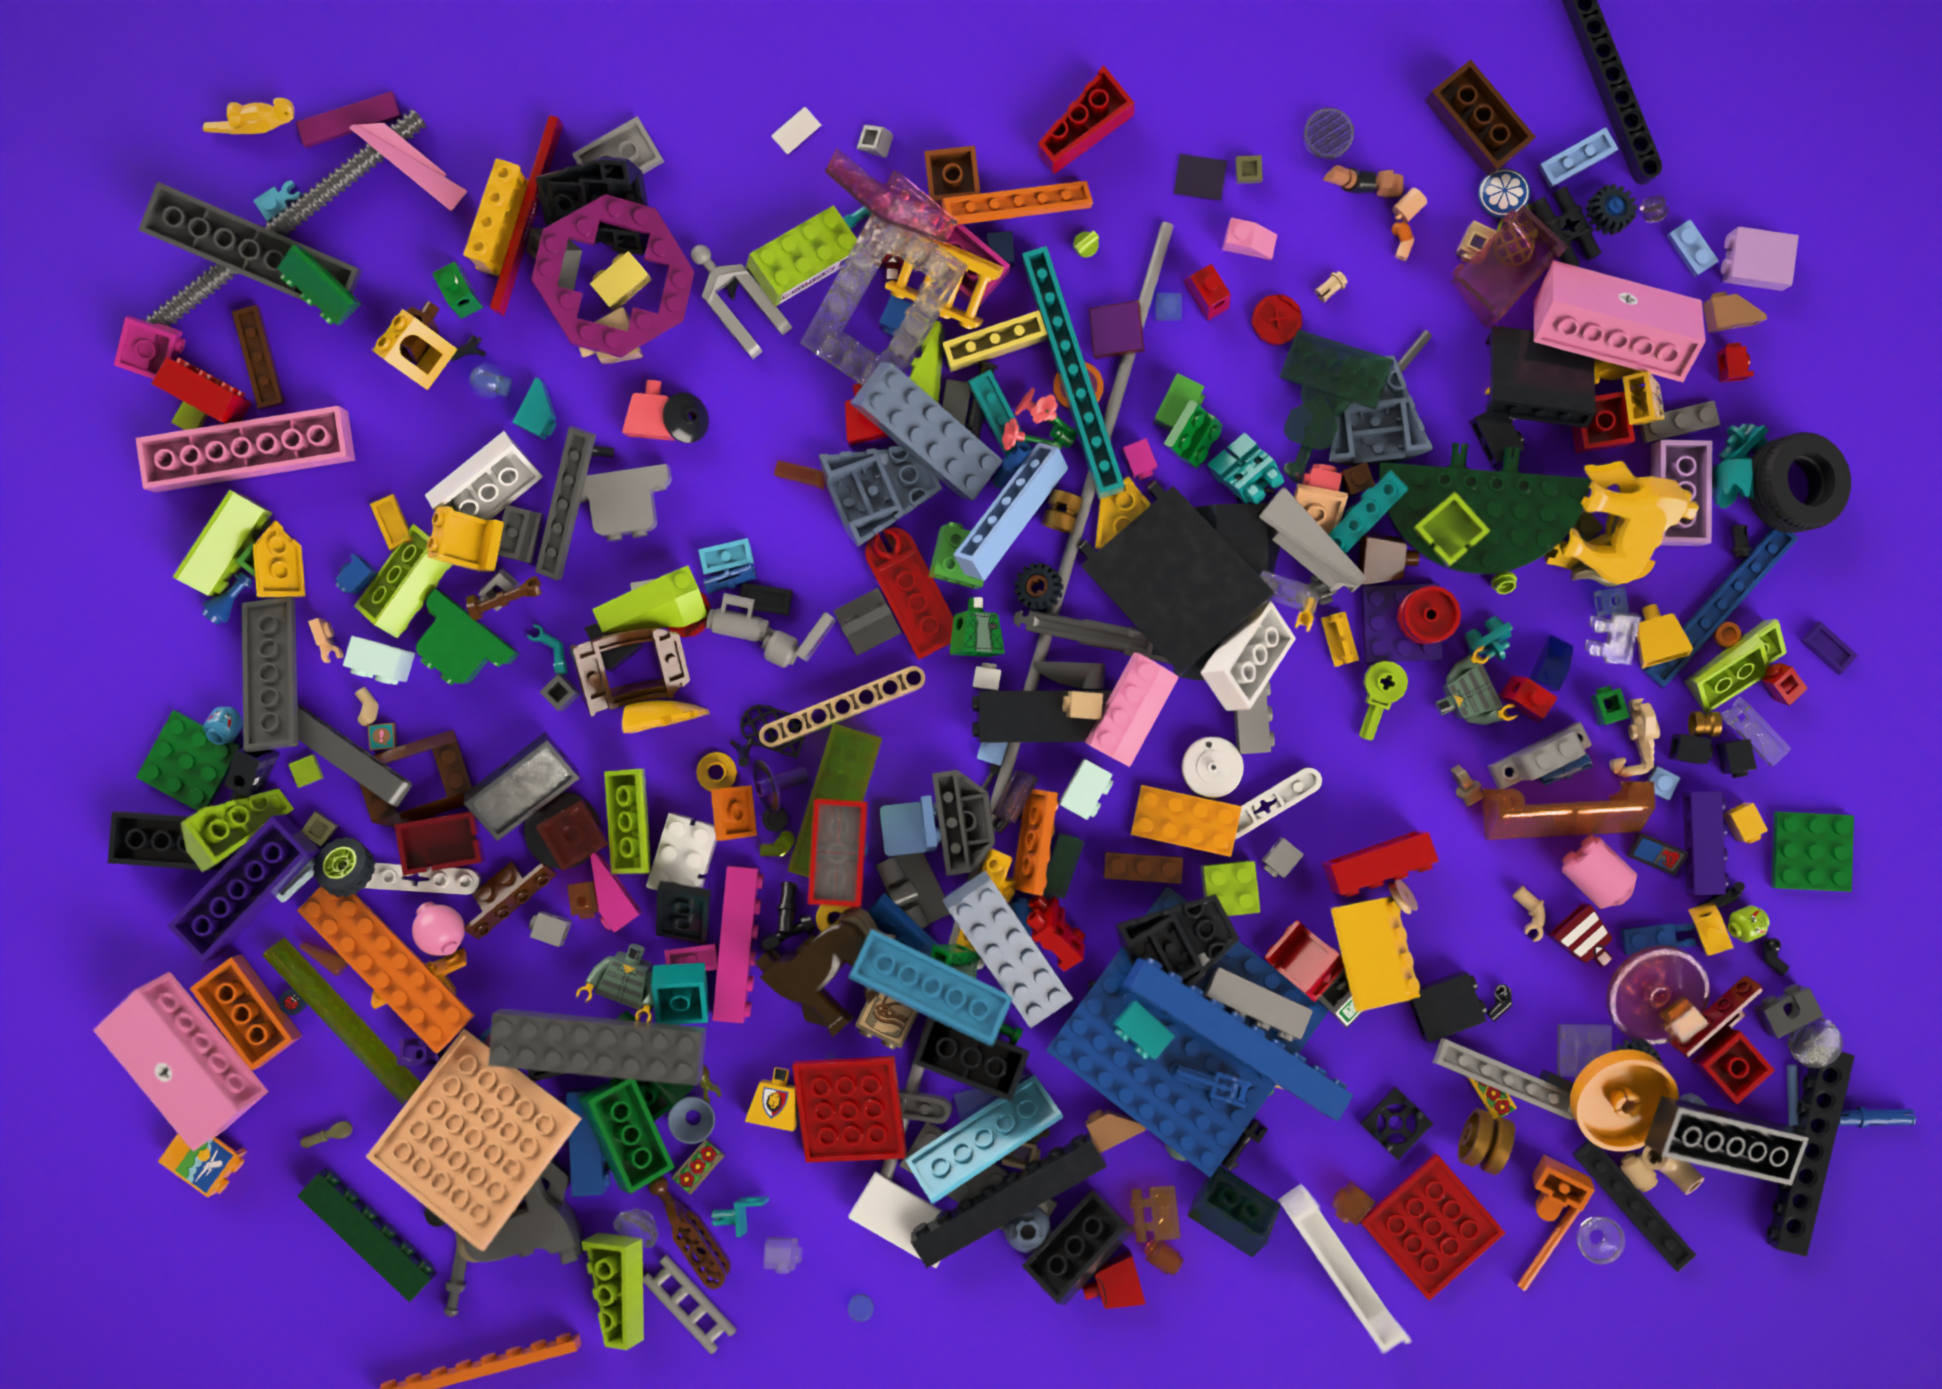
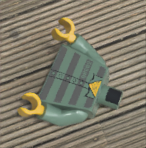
(1472, 693)
(623, 979)

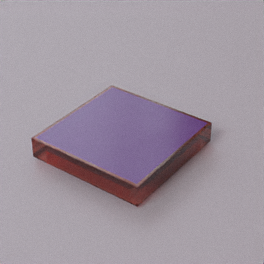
(1116, 329)

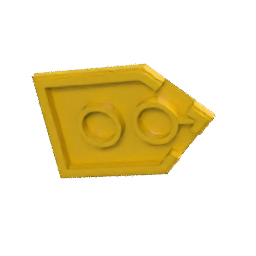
(1118, 512)
(278, 564)

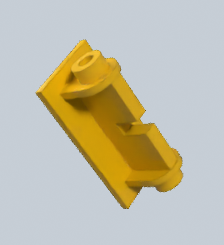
(1339, 639)

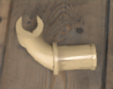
(1535, 909)

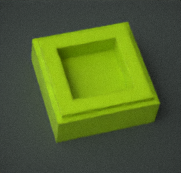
(189, 417)
(306, 771)

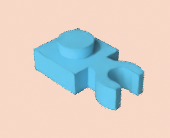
(274, 201)

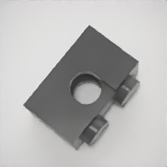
(1802, 1010)

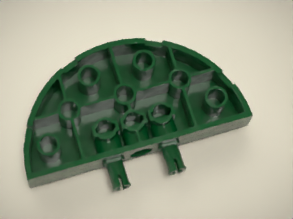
(1520, 509)

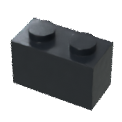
(1495, 434)

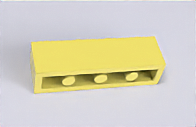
(994, 341)

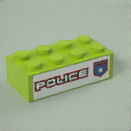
(802, 256)

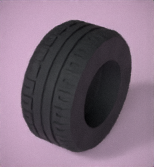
(1826, 476)

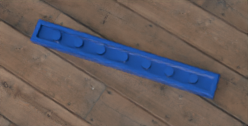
(1726, 599)

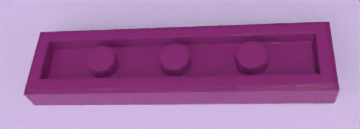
(338, 121)

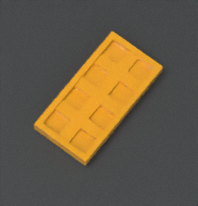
(1186, 820)

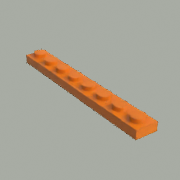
(489, 1364)

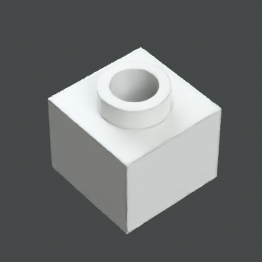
(987, 677)

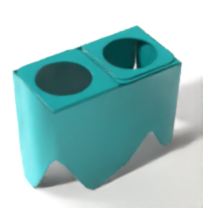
(1729, 479)

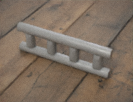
(705, 1305)

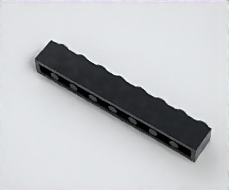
(1007, 1199)

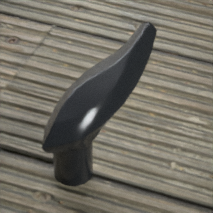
(1731, 895)

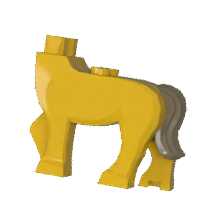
(1633, 525)

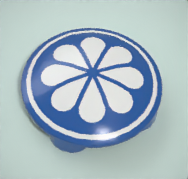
(1503, 192)

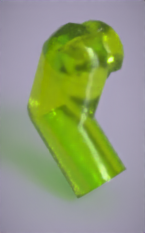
(780, 847)

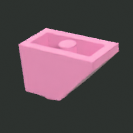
(1249, 239)

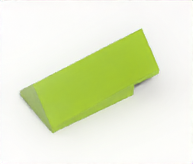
(1737, 666)

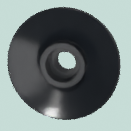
(677, 420)

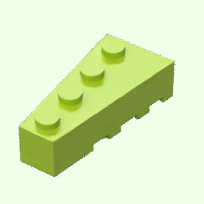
(618, 1284)

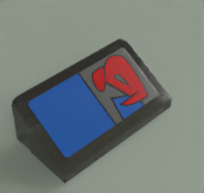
(1656, 853)

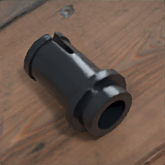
(1740, 541)

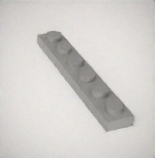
(1503, 1078)

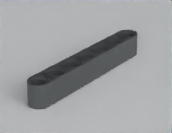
(351, 758)

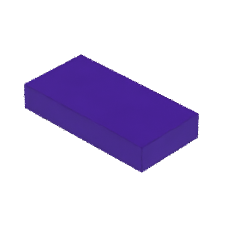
(1828, 647)

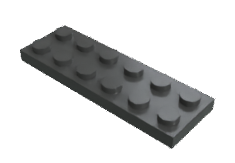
(269, 674)

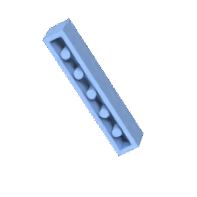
(1011, 511)

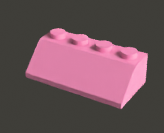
(1132, 709)

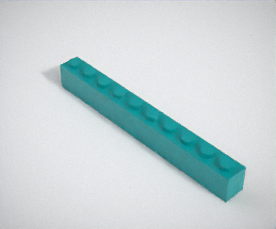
(1073, 373)

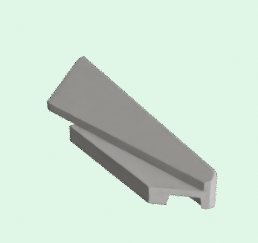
(1310, 543)

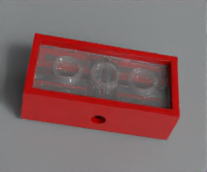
(838, 852)

